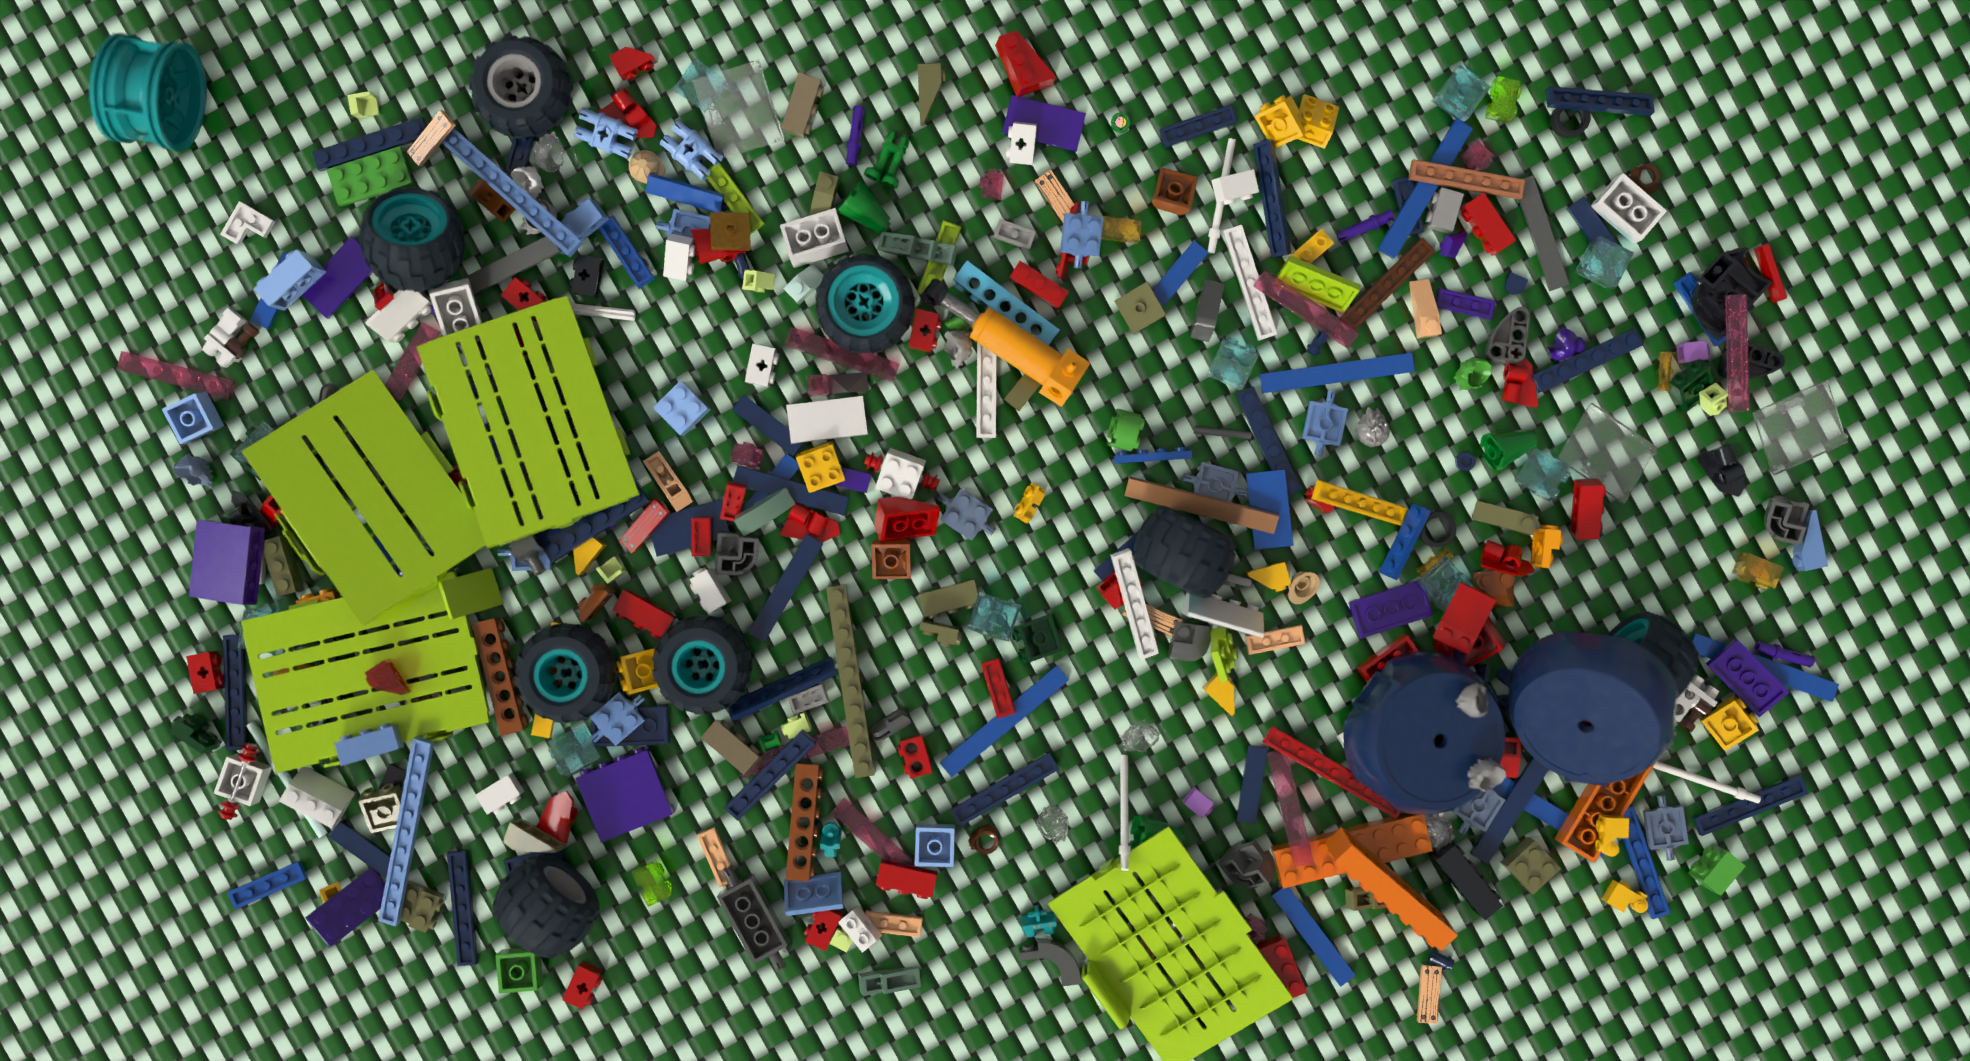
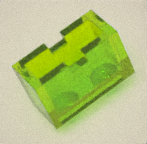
(1504, 94)
(653, 882)

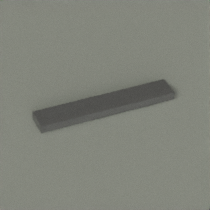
(1542, 236)
(512, 264)

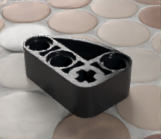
(1758, 367)

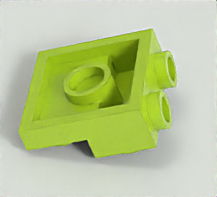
(1223, 652)

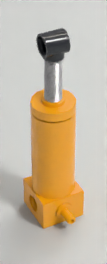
(1015, 345)

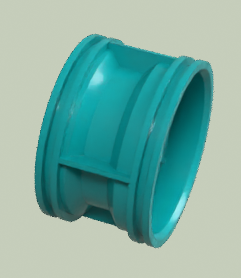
(148, 91)

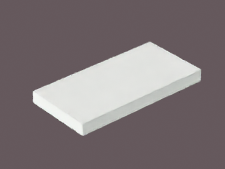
(826, 419)

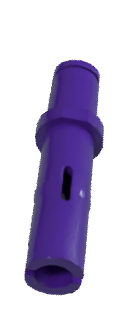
(855, 135)
(1372, 222)
(1776, 651)

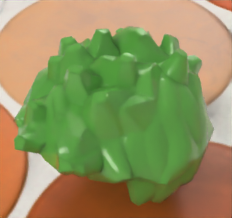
(1472, 373)

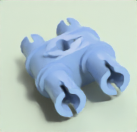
(613, 128)
(684, 156)

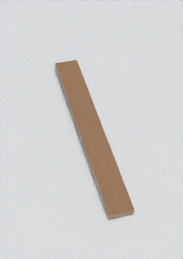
(1201, 505)

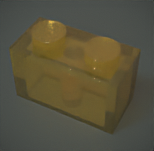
(1121, 229)
(1757, 570)

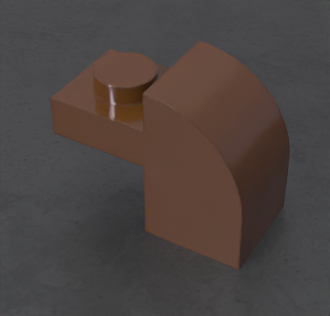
(491, 200)

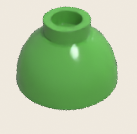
(956, 323)

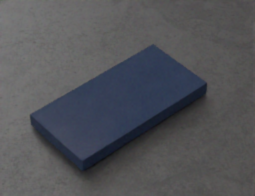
(675, 529)
(651, 732)

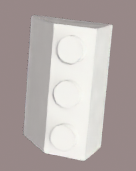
(814, 238)
(400, 315)
(317, 797)

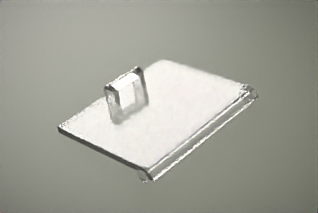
(738, 109)
(1799, 427)
(1607, 451)

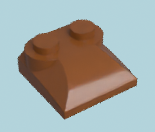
(1174, 191)
(891, 559)
(1496, 585)
(596, 600)

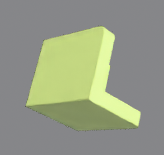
(363, 104)
(611, 570)

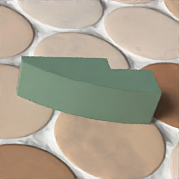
(764, 511)
(889, 980)

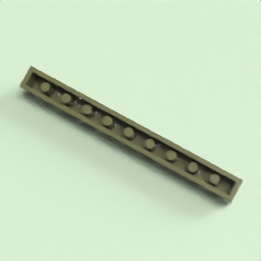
(850, 680)

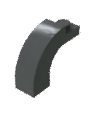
(1056, 953)

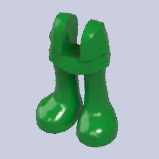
(875, 173)

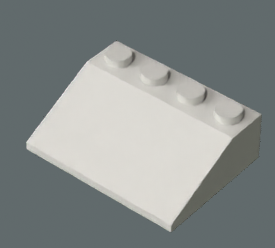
(1224, 613)

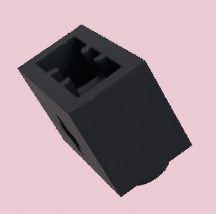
(590, 286)

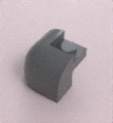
(1785, 519)
(735, 552)
(1189, 641)
(1248, 864)

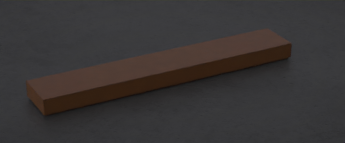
(1388, 283)

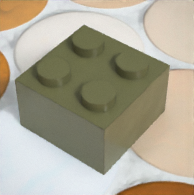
(1530, 865)

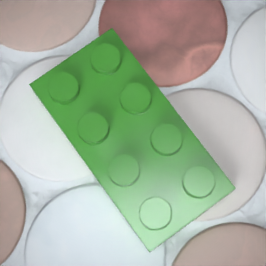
(370, 176)

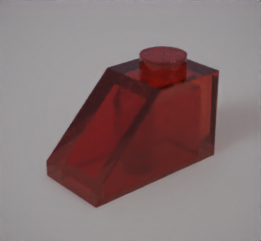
(386, 678)

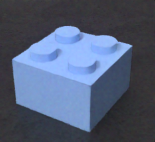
(681, 408)
(193, 417)
(934, 845)

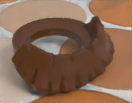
(1635, 176)
(984, 829)

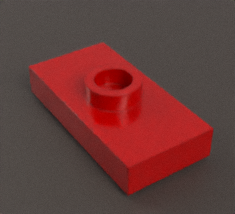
(732, 500)
(701, 536)

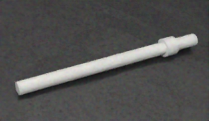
(1214, 232)
(1739, 793)
(1124, 849)

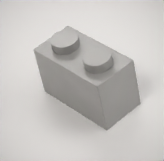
(1444, 210)

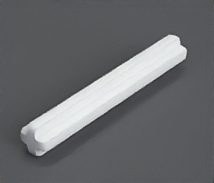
(606, 312)

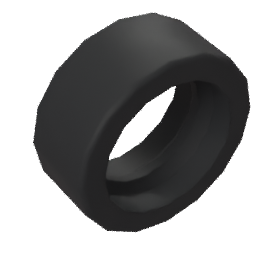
(1562, 131)
(1451, 526)

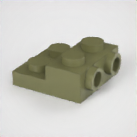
(946, 633)
(381, 807)
(421, 907)

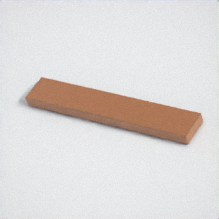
(1466, 179)

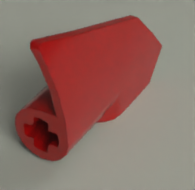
(630, 113)
(704, 254)
(1519, 384)
(805, 521)
(1505, 560)
(558, 816)

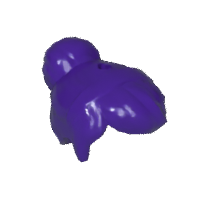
(1566, 345)

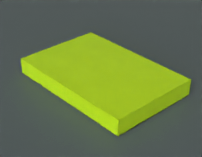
(470, 593)

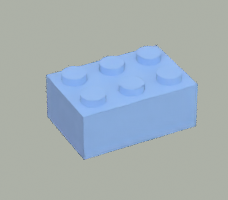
(289, 279)

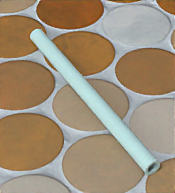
(284, 776)

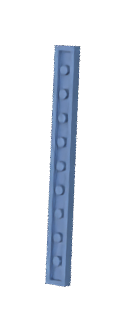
(512, 192)
(406, 831)

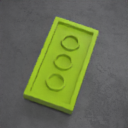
(1319, 284)

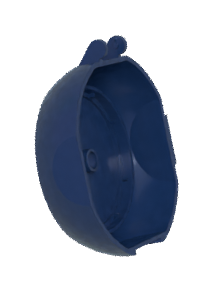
(1596, 680)
(1395, 728)

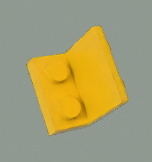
(1317, 119)
(820, 467)

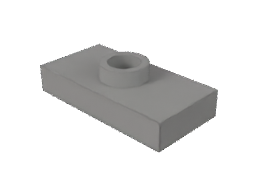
(1232, 580)
(808, 699)

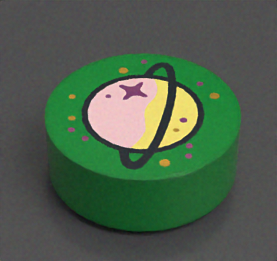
(1120, 122)

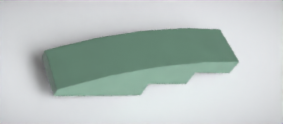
(917, 248)

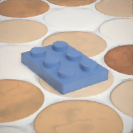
(819, 894)

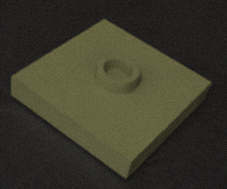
(1140, 307)

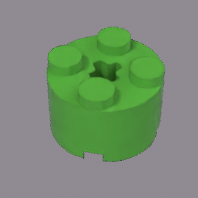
(1125, 430)

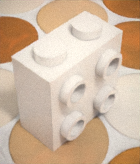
(709, 589)

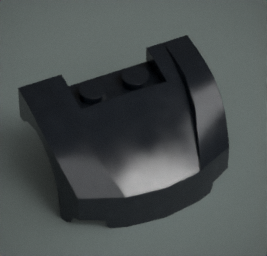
(1722, 277)

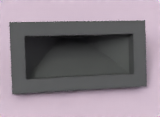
(848, 383)

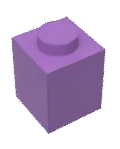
(1692, 351)
(1198, 802)

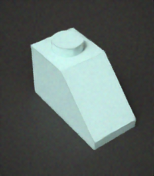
(804, 284)

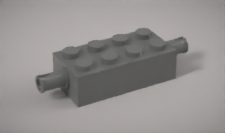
(527, 548)
(753, 918)

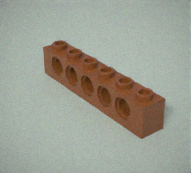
(491, 669)
(794, 869)

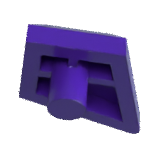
(1452, 244)

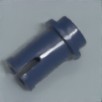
(742, 265)
(1317, 343)
(1441, 960)

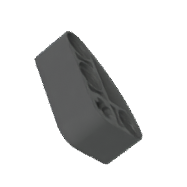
(1207, 310)
(1503, 339)

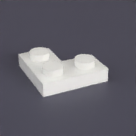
(242, 220)

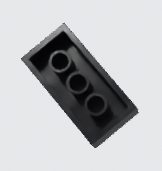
(1466, 880)

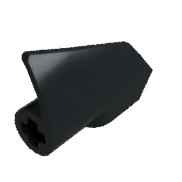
(1723, 469)
(247, 513)

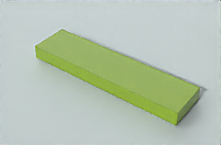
(733, 196)
(948, 235)

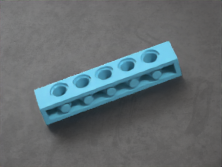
(970, 272)

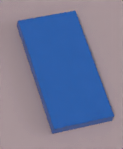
(1269, 493)

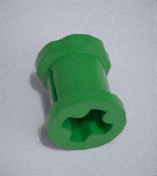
(770, 741)

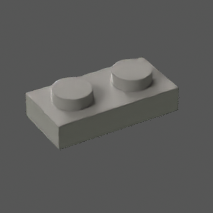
(1014, 234)

